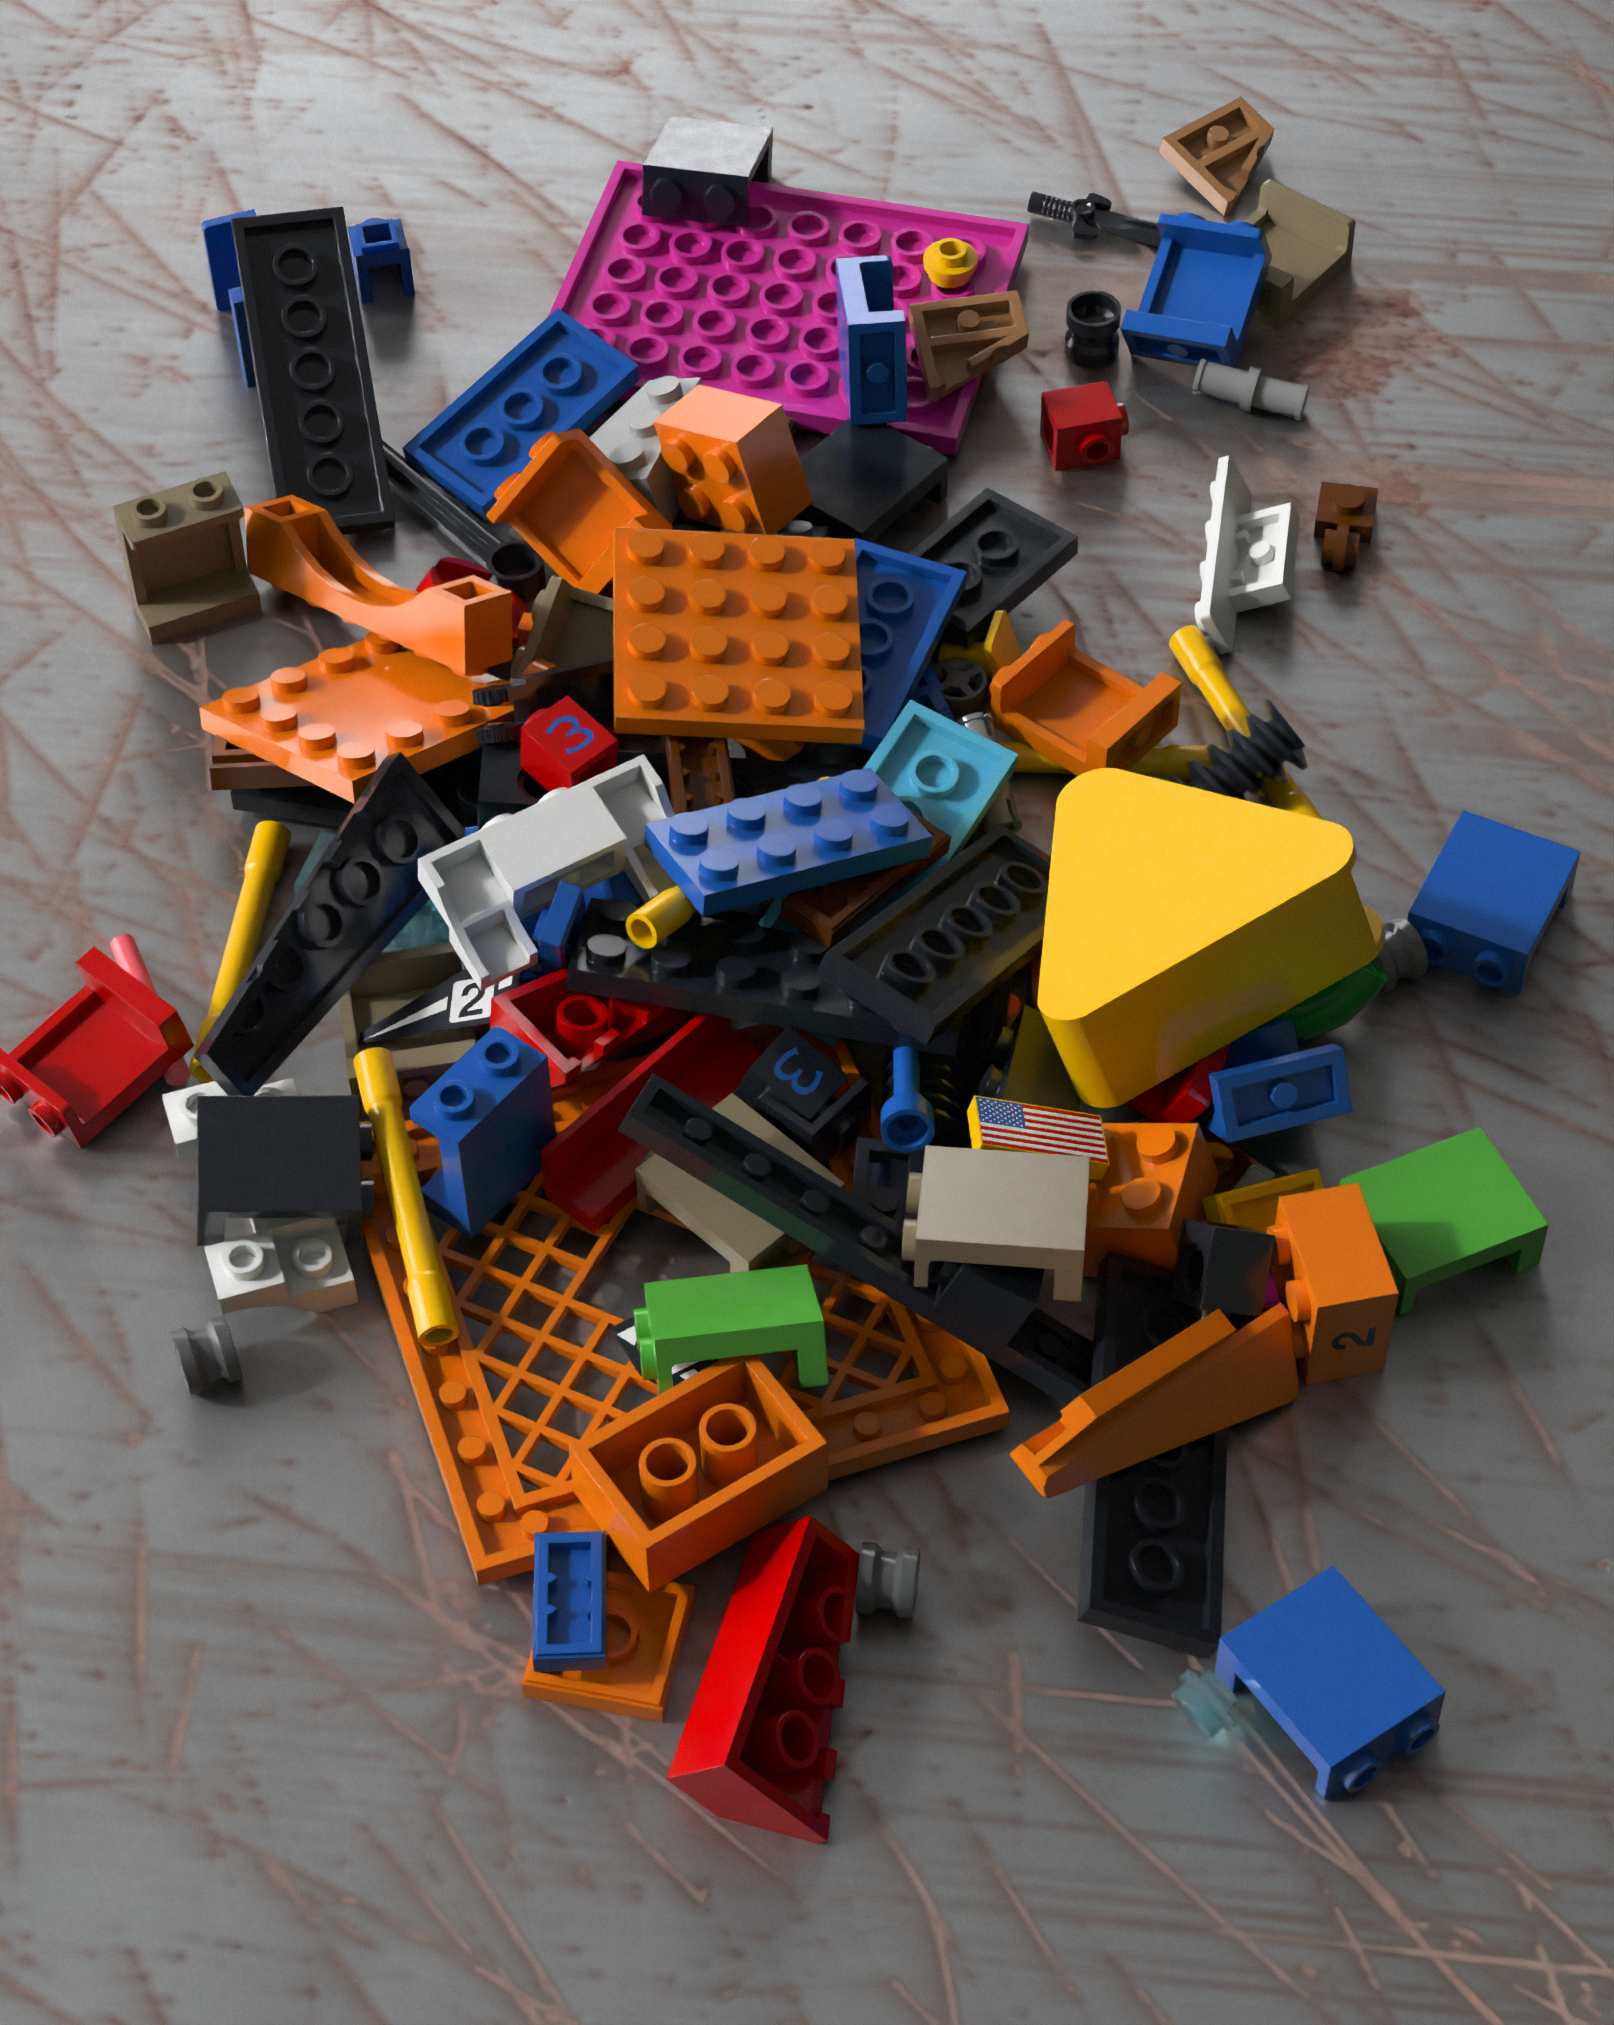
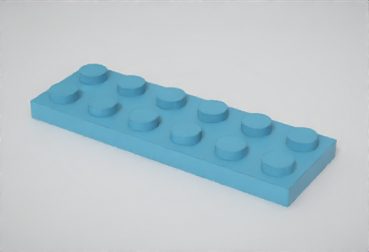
(937, 773)

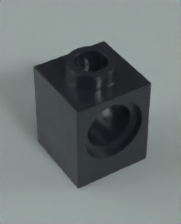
(1222, 1268)

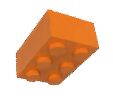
(698, 1468)

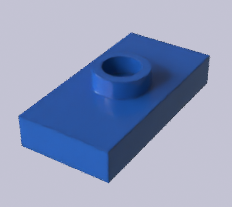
(560, 927)
(570, 1601)

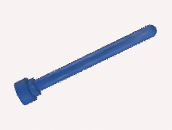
(907, 1115)

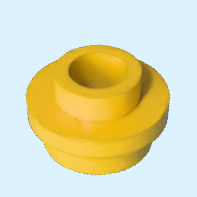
(950, 262)

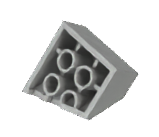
(634, 446)

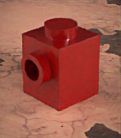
(1082, 425)

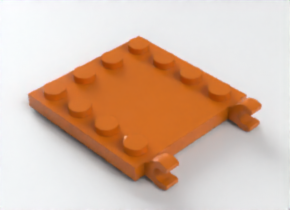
(354, 709)

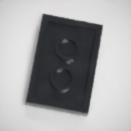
(1005, 559)

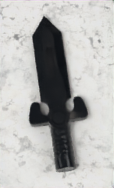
(1091, 213)

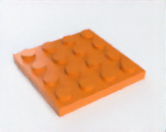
(736, 636)

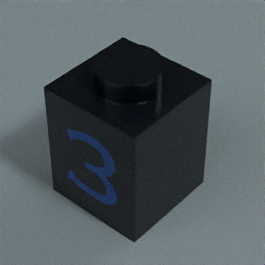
(794, 1076)

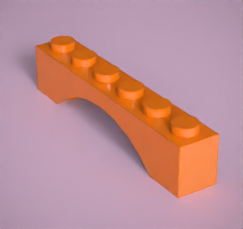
(304, 553)

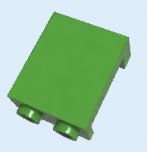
(1449, 1212)
(732, 1318)

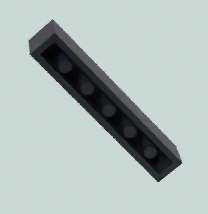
(1028, 1071)

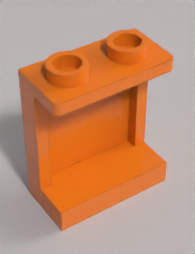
(569, 508)
(1079, 707)

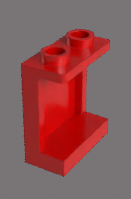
(94, 1052)

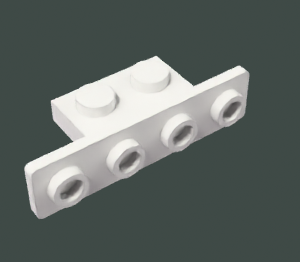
(1246, 556)

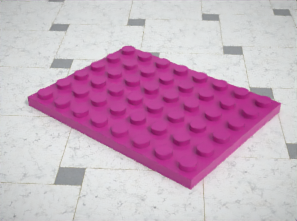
(760, 300)

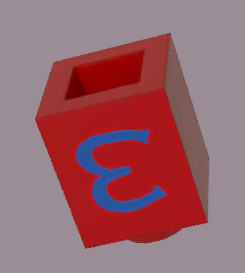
(565, 746)

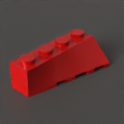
(578, 1026)
(771, 1683)

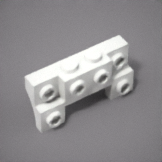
(518, 860)
(285, 1258)

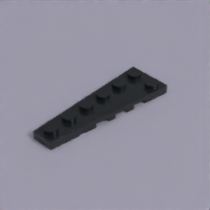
(333, 928)

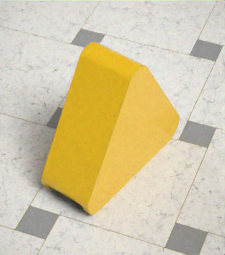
(1186, 925)

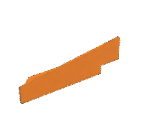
(1166, 1400)

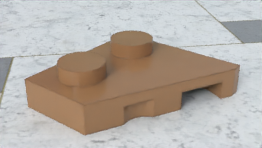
(1220, 151)
(965, 338)

